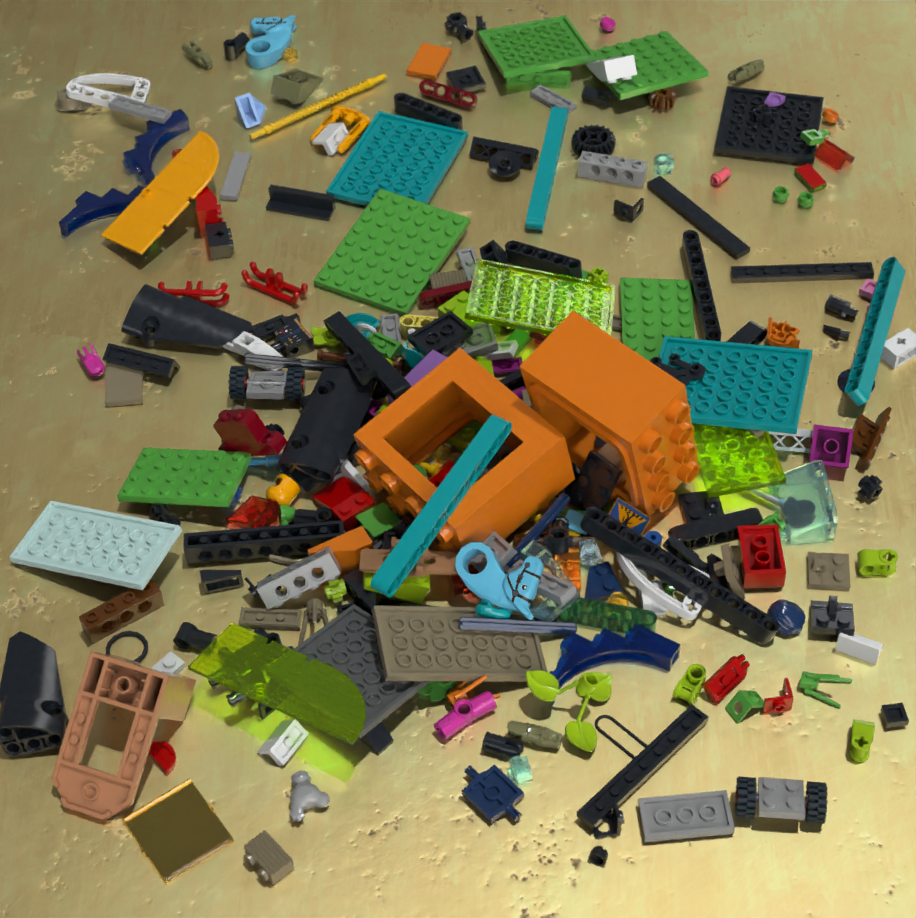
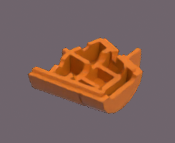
(782, 334)

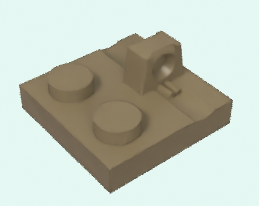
(731, 569)
(828, 571)

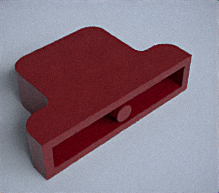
(246, 432)

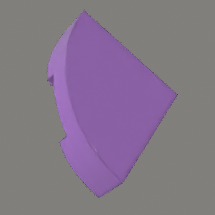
(774, 99)

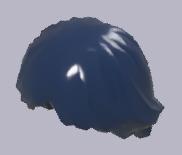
(788, 615)

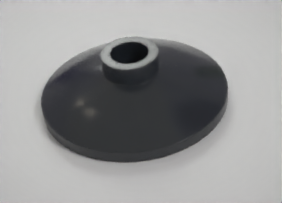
(505, 163)

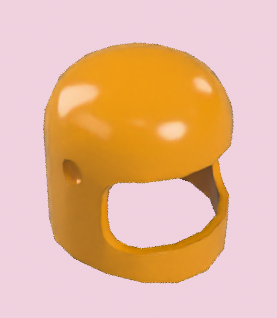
(285, 490)

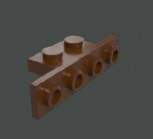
(867, 434)

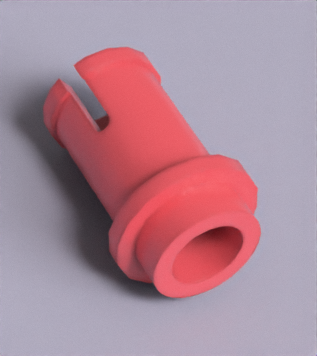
(717, 178)

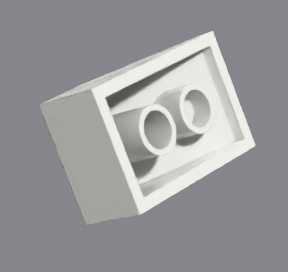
(614, 68)

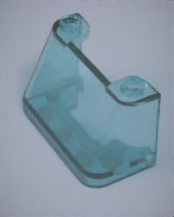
(807, 505)

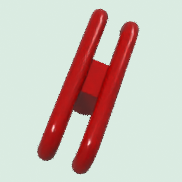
(274, 284)
(200, 292)

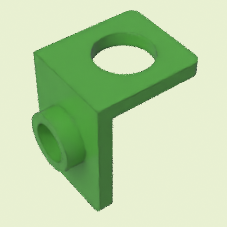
(748, 699)

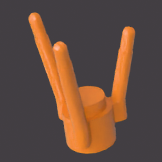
(457, 693)

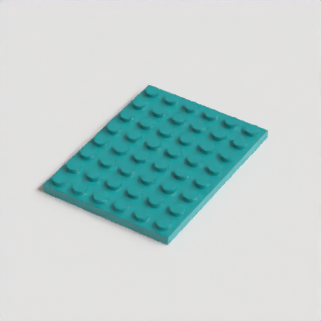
(397, 157)
(743, 383)

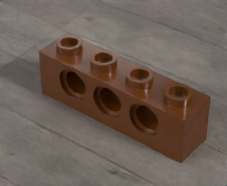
(121, 611)

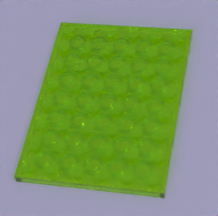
(535, 298)

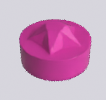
(607, 23)

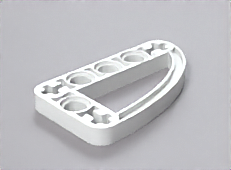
(78, 84)
(660, 597)

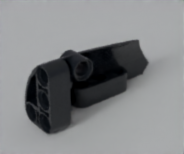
(183, 320)
(31, 698)

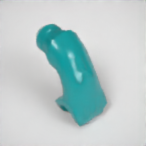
(485, 610)

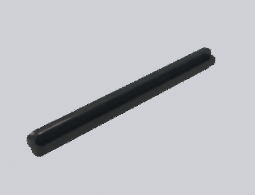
(286, 362)

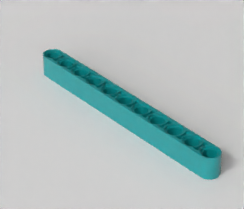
(547, 169)
(875, 331)
(441, 506)

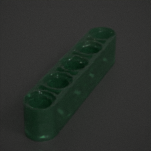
(608, 615)

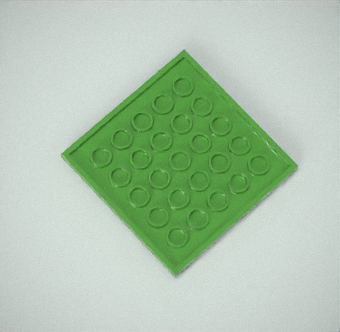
(535, 46)
(658, 63)

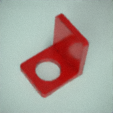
(780, 703)

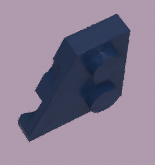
(601, 582)

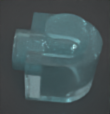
(663, 164)
(589, 553)
(519, 770)

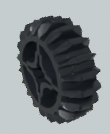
(594, 140)

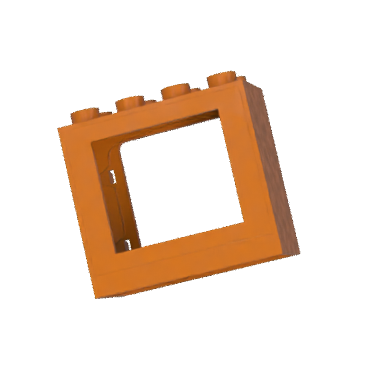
(603, 389)
(433, 414)

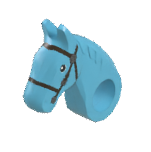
(274, 40)
(508, 591)

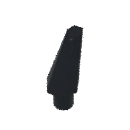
(836, 332)

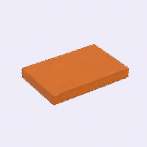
(429, 61)

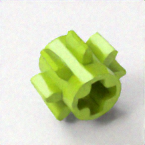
(598, 274)
(335, 590)

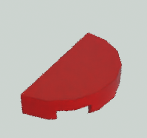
(163, 755)

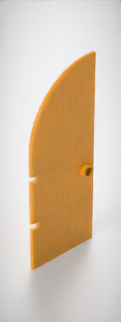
(166, 195)

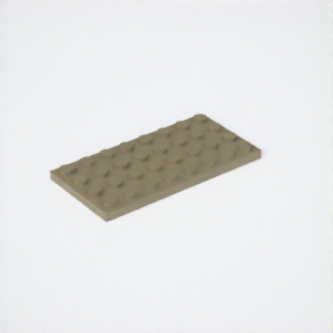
(430, 646)

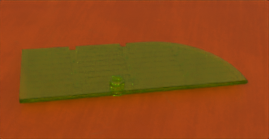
(284, 681)

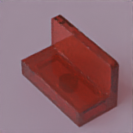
(833, 155)

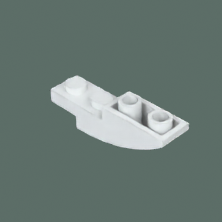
(250, 344)

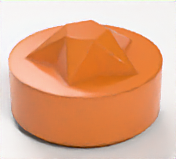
(830, 115)

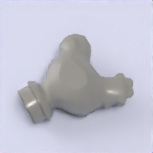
(305, 795)

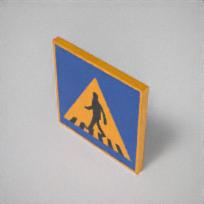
(629, 516)

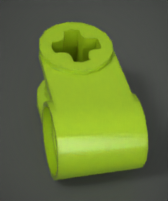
(875, 562)
(689, 687)
(861, 740)

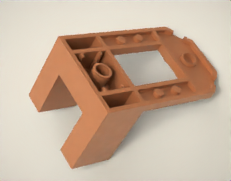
(131, 687)

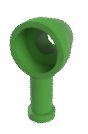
(286, 514)

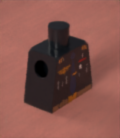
(293, 339)

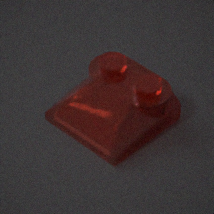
(255, 513)

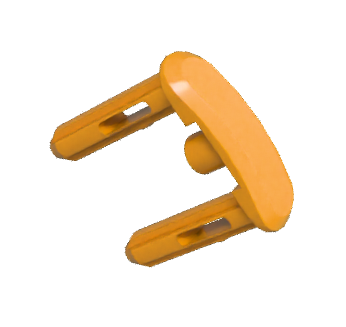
(347, 116)

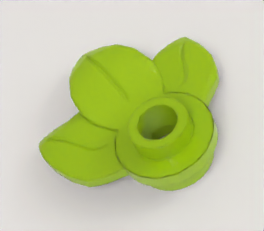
(322, 336)

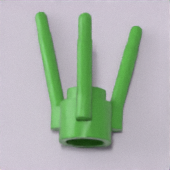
(811, 681)

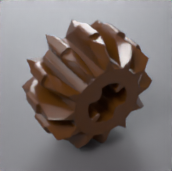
(662, 98)

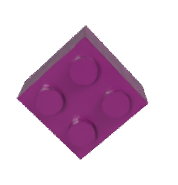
(831, 445)

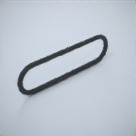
(622, 727)

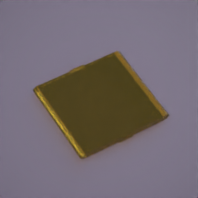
(177, 830)

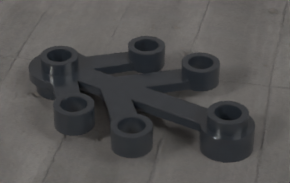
(691, 372)

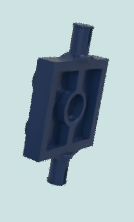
(492, 793)

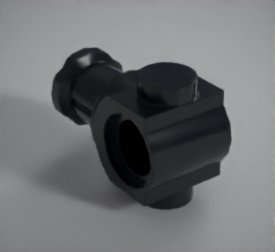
(457, 25)
(558, 538)

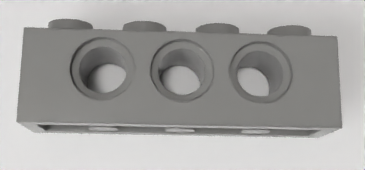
(612, 169)
(323, 559)

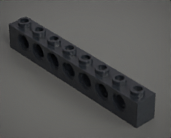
(258, 541)

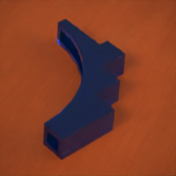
(150, 143)
(92, 208)
(609, 647)

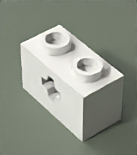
(899, 348)

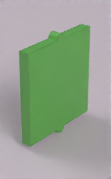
(378, 520)

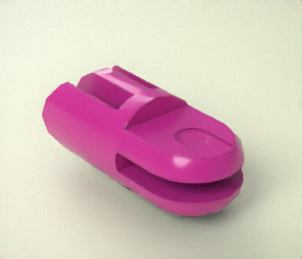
(92, 361)

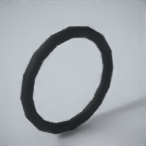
(129, 633)

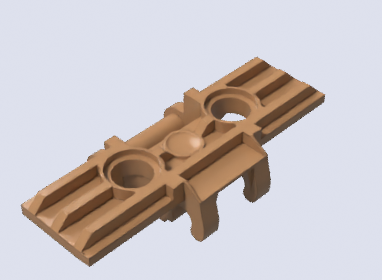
(444, 561)

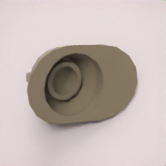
(67, 104)

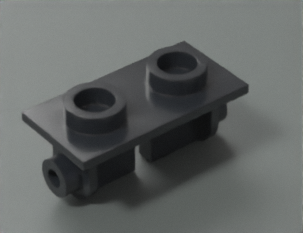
(162, 513)

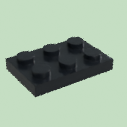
(440, 334)
(594, 482)

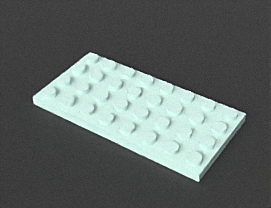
(96, 544)

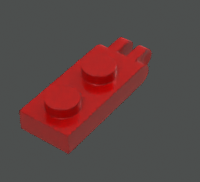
(726, 678)

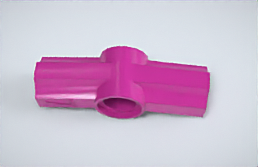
(456, 720)

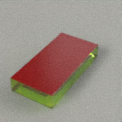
(810, 177)

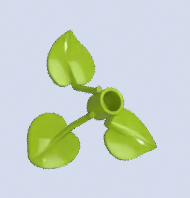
(590, 684)

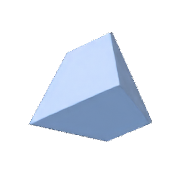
(249, 110)

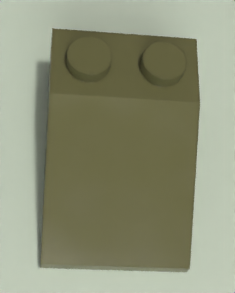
(294, 85)

